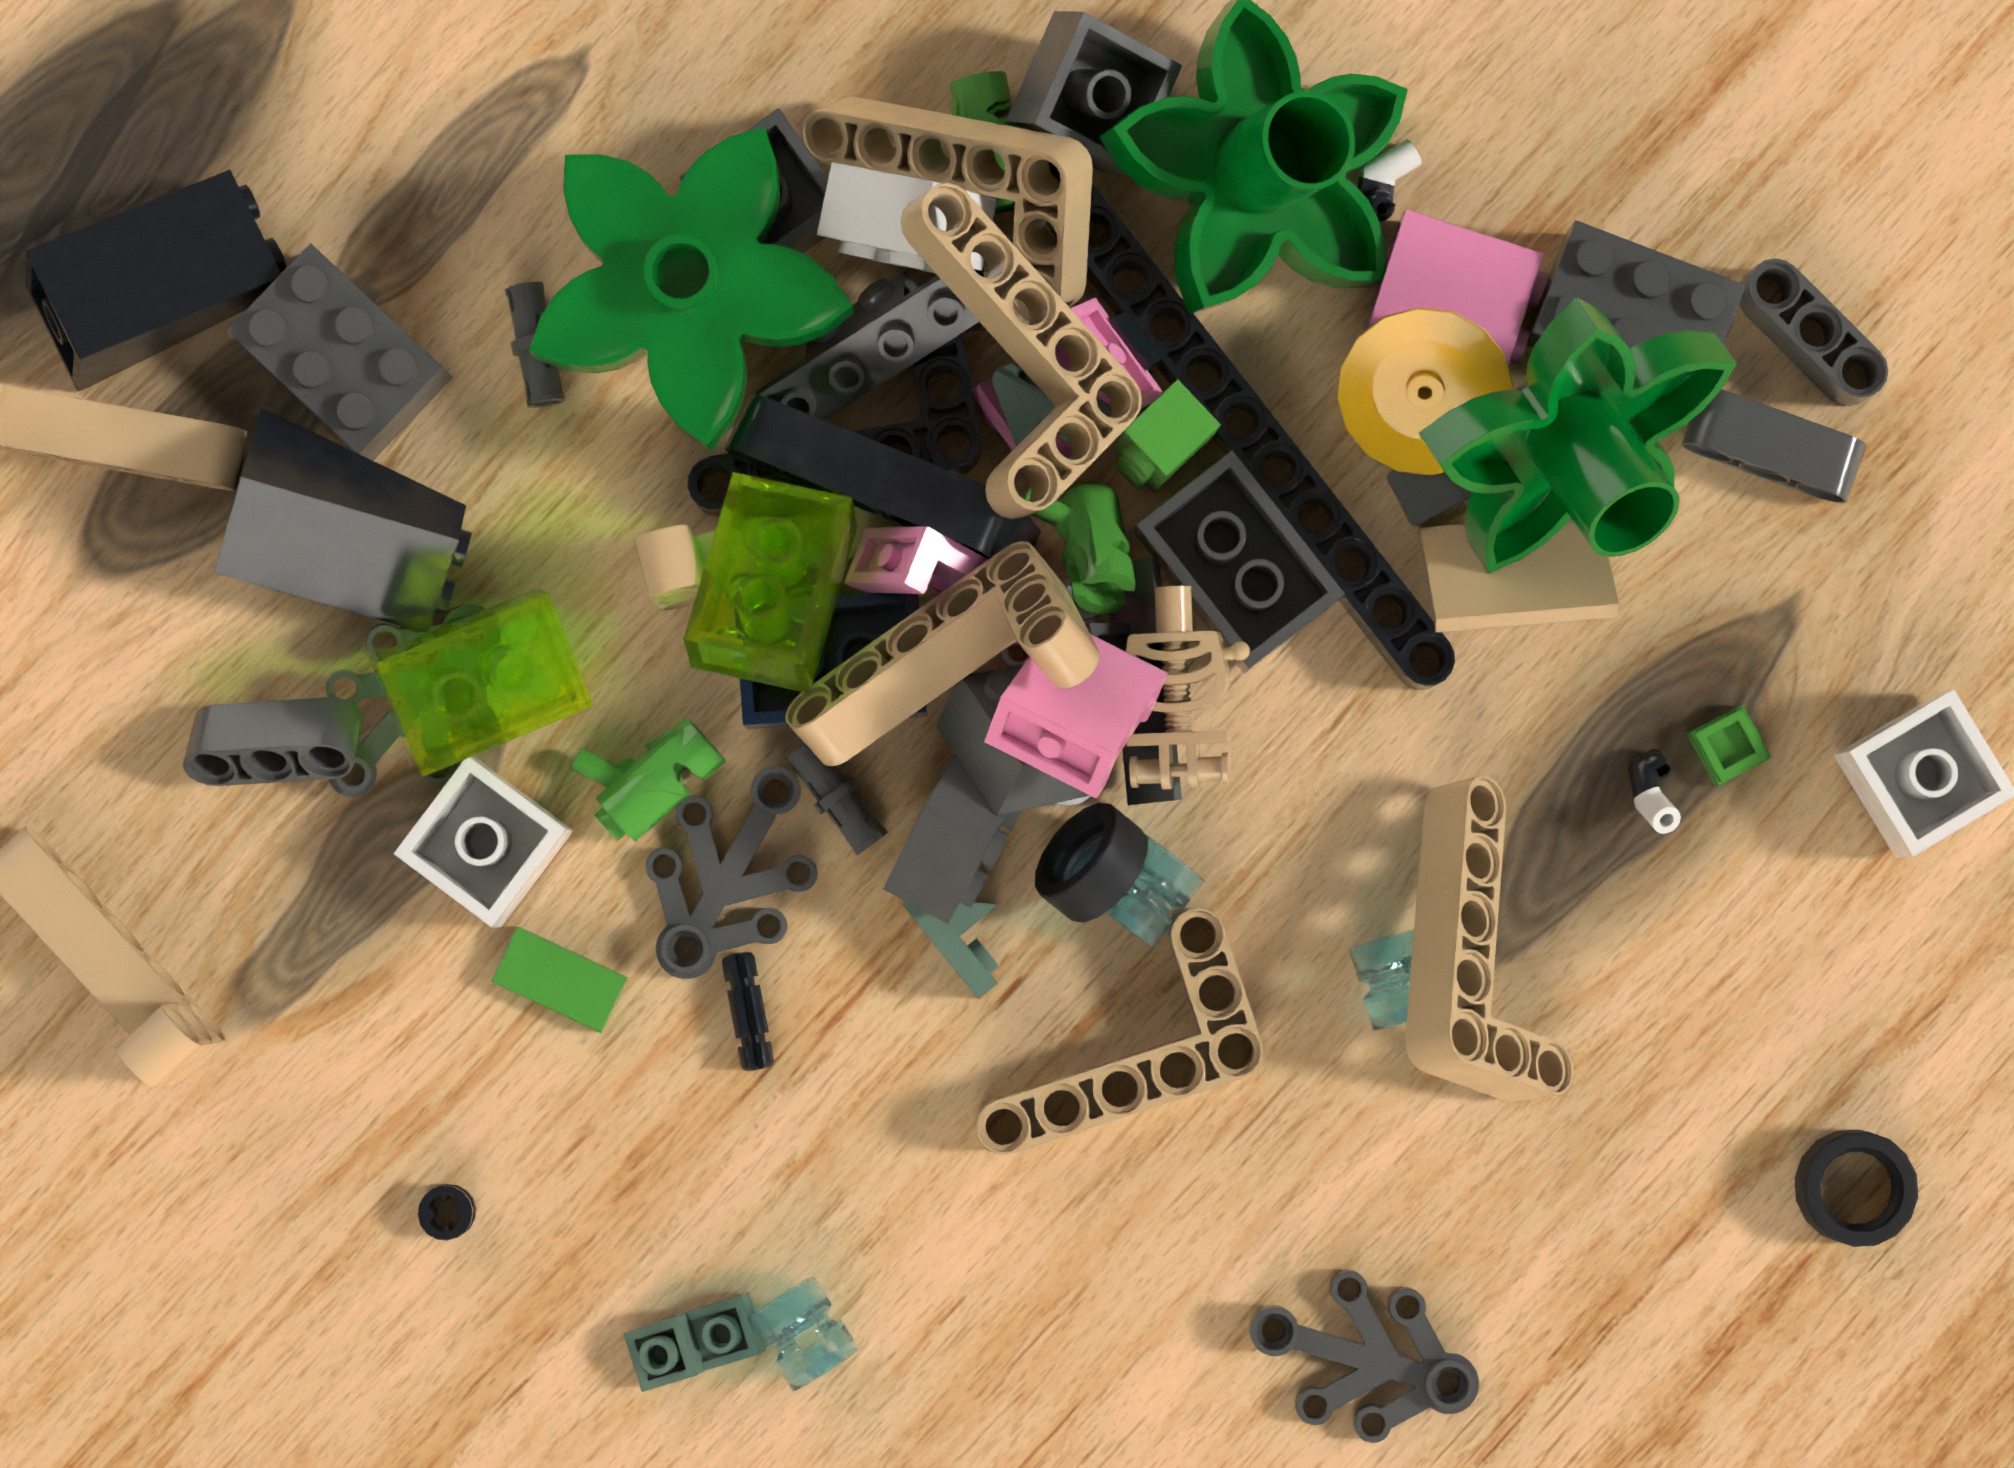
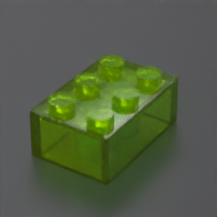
(771, 582)
(481, 681)

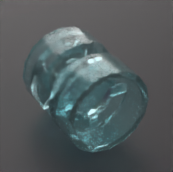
(1158, 888)
(1387, 969)
(791, 1315)

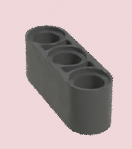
(1841, 341)
(1776, 446)
(273, 741)

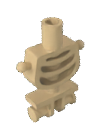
(1174, 631)

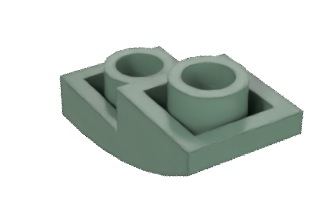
(693, 1342)

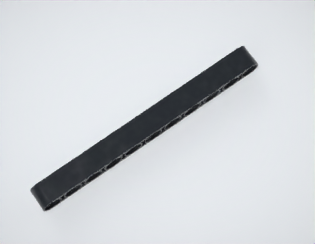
(1268, 440)

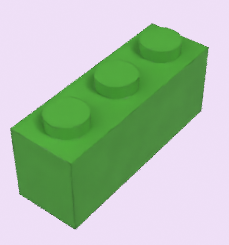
(1164, 438)

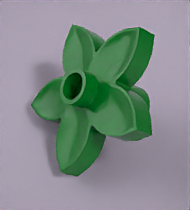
(1262, 163)
(685, 280)
(1579, 438)

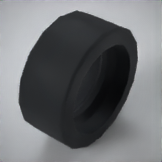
(1091, 862)
(1903, 1188)

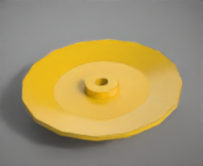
(1391, 363)

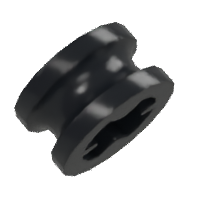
(428, 1212)

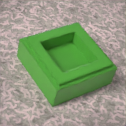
(1728, 745)

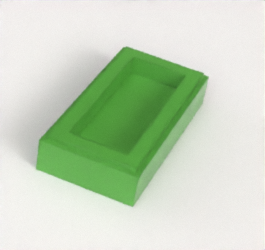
(559, 979)

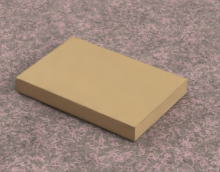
(1550, 585)

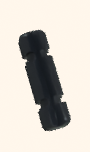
(747, 1011)

